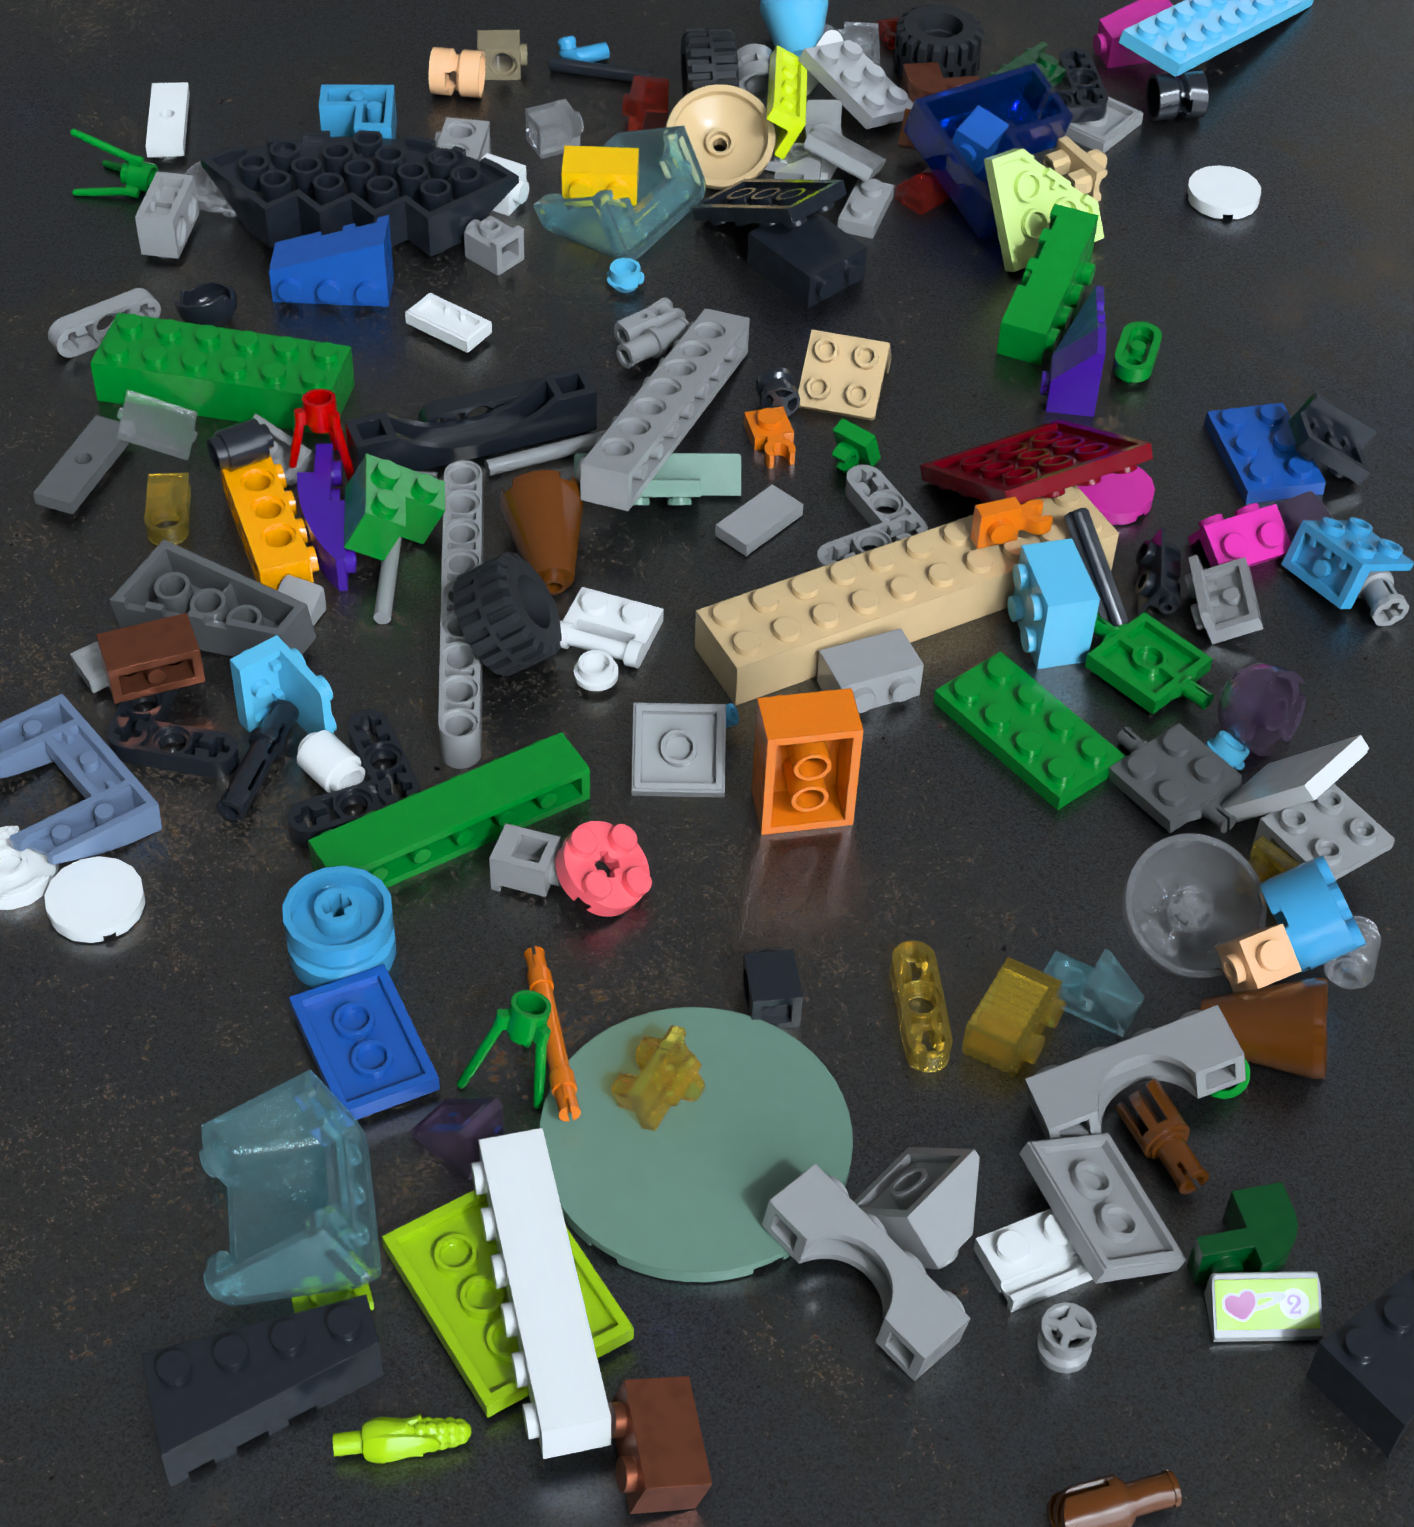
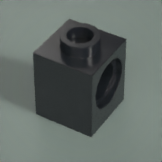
(772, 987)

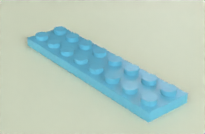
(1203, 29)

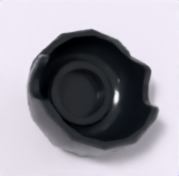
(207, 304)

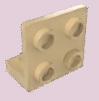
(843, 374)

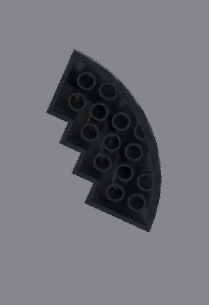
(356, 179)

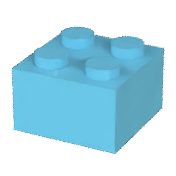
(1053, 603)

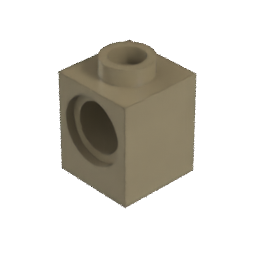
(502, 42)

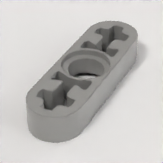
(80, 340)

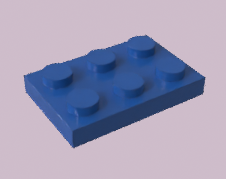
(1262, 454)
(364, 1042)

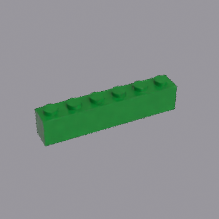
(458, 813)

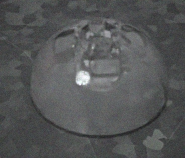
(1214, 897)

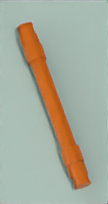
(561, 1075)

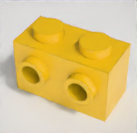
(596, 169)

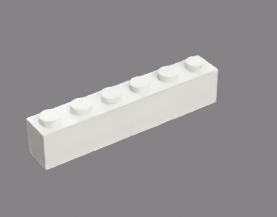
(543, 1294)

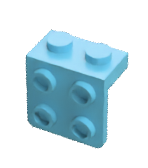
(275, 673)

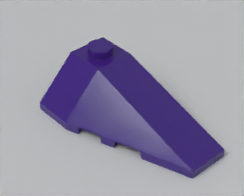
(1078, 362)

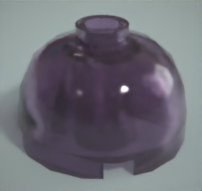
(1261, 706)

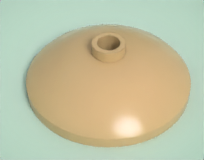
(730, 119)

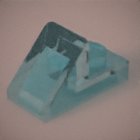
(1097, 993)

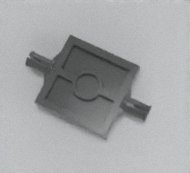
(1175, 778)

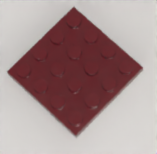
(1037, 462)

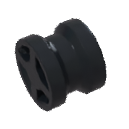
(778, 379)

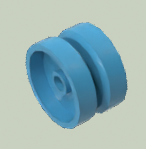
(338, 925)

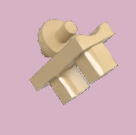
(1079, 167)

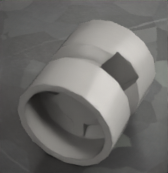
(754, 70)

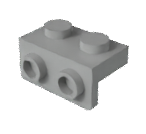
(1224, 599)

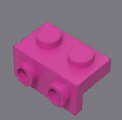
(1249, 534)

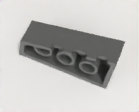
(222, 605)

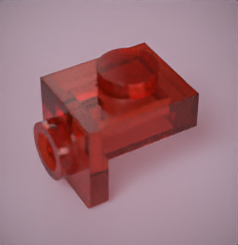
(646, 95)

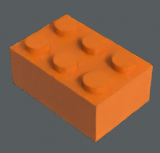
(806, 760)

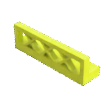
(786, 98)

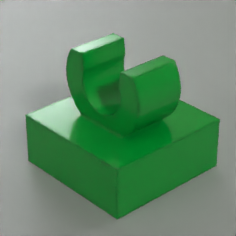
(854, 446)

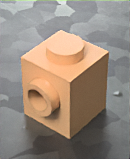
(1258, 958)

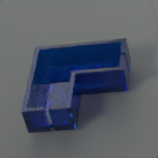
(1012, 97)

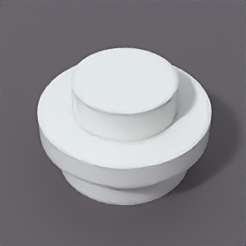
(596, 671)

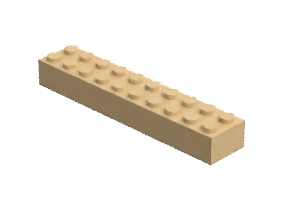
(913, 584)

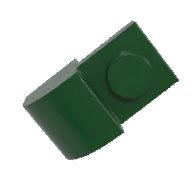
(1257, 1237)

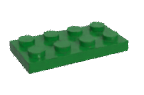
(1028, 729)

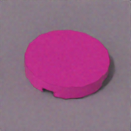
(1122, 496)

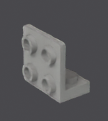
(1327, 827)

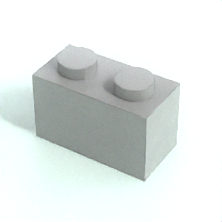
(876, 668)

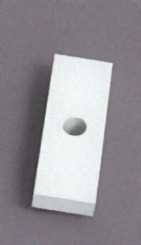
(167, 120)

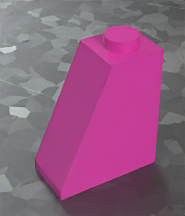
(1110, 29)

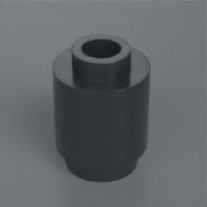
(240, 445)

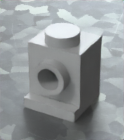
(489, 239)
(524, 860)

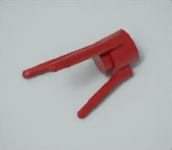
(321, 416)

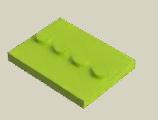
(452, 1280)

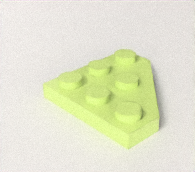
(1022, 203)

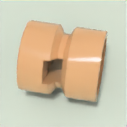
(457, 72)

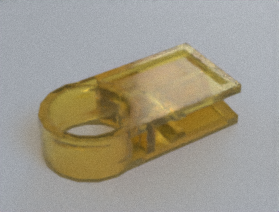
(167, 500)

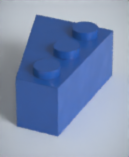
(335, 267)

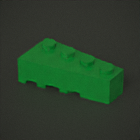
(1050, 286)

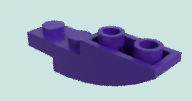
(324, 516)

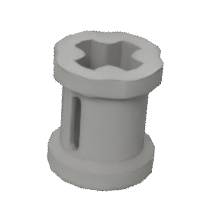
(1383, 599)

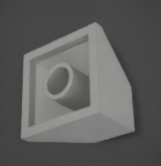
(927, 1202)

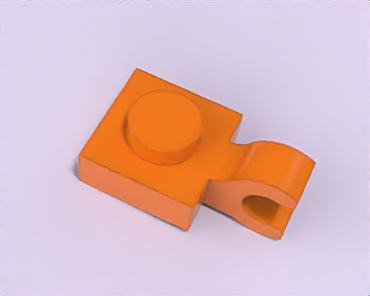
(1002, 519)

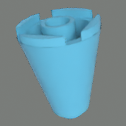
(794, 22)

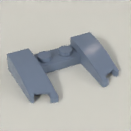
(115, 803)

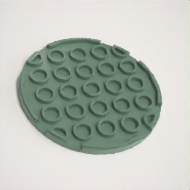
(698, 1187)

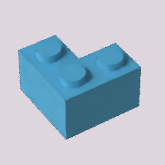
(356, 108)

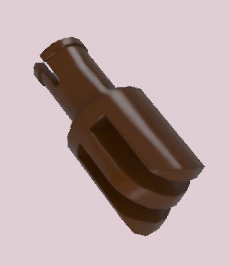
(1165, 1138)
(1113, 1502)

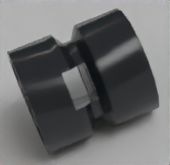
(1178, 95)

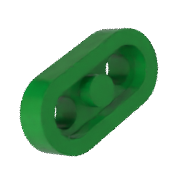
(1137, 352)

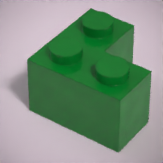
(388, 504)

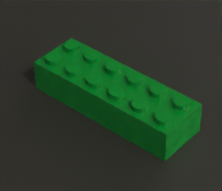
(218, 369)

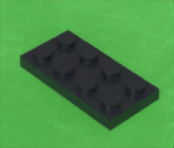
(769, 202)

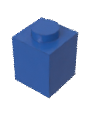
(979, 137)

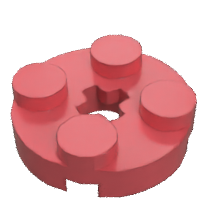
(619, 851)

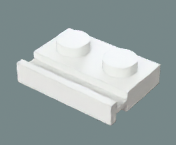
(1031, 1260)

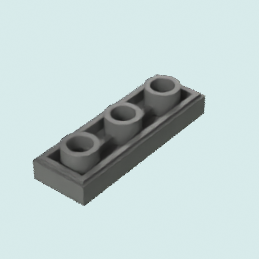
(81, 466)

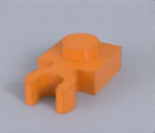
(771, 431)

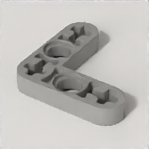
(884, 527)

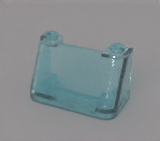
(666, 191)
(294, 1196)

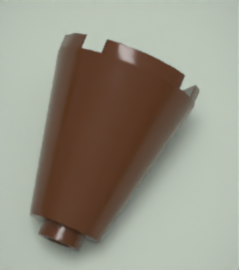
(545, 524)
(1280, 1025)

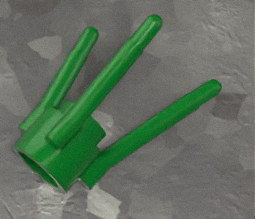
(134, 172)
(525, 1025)

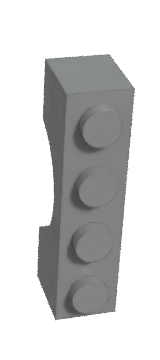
(1190, 1052)
(821, 1221)

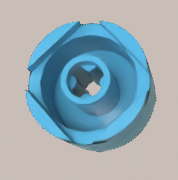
(1312, 913)

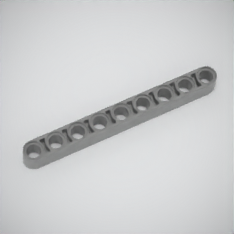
(458, 665)

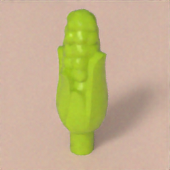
(396, 1438)

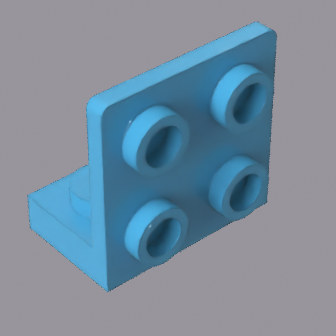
(1339, 556)

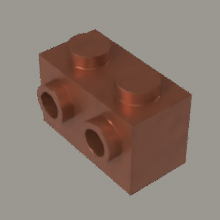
(150, 658)
(659, 1445)

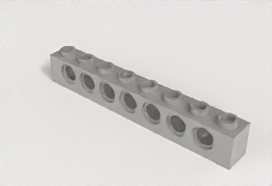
(663, 410)

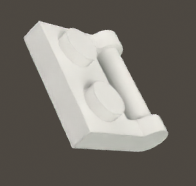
(611, 625)

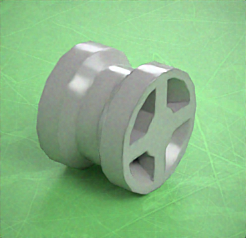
(1069, 1324)

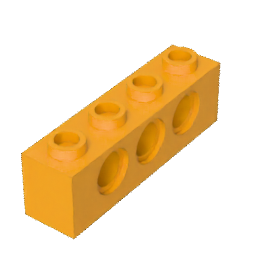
(267, 523)

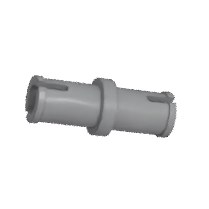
(651, 343)

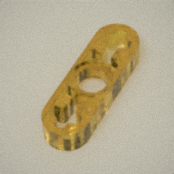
(913, 1023)

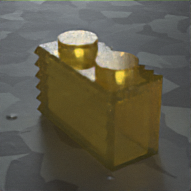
(1013, 1016)

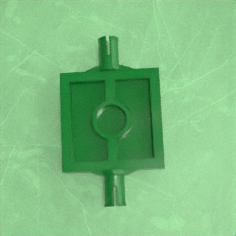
(1149, 663)

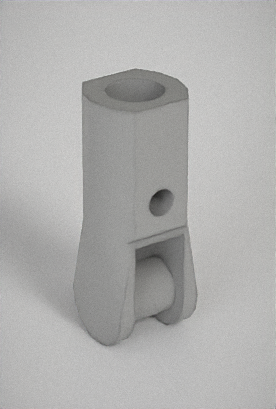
(655, 315)

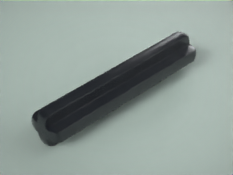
(1091, 552)

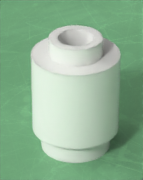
(329, 761)

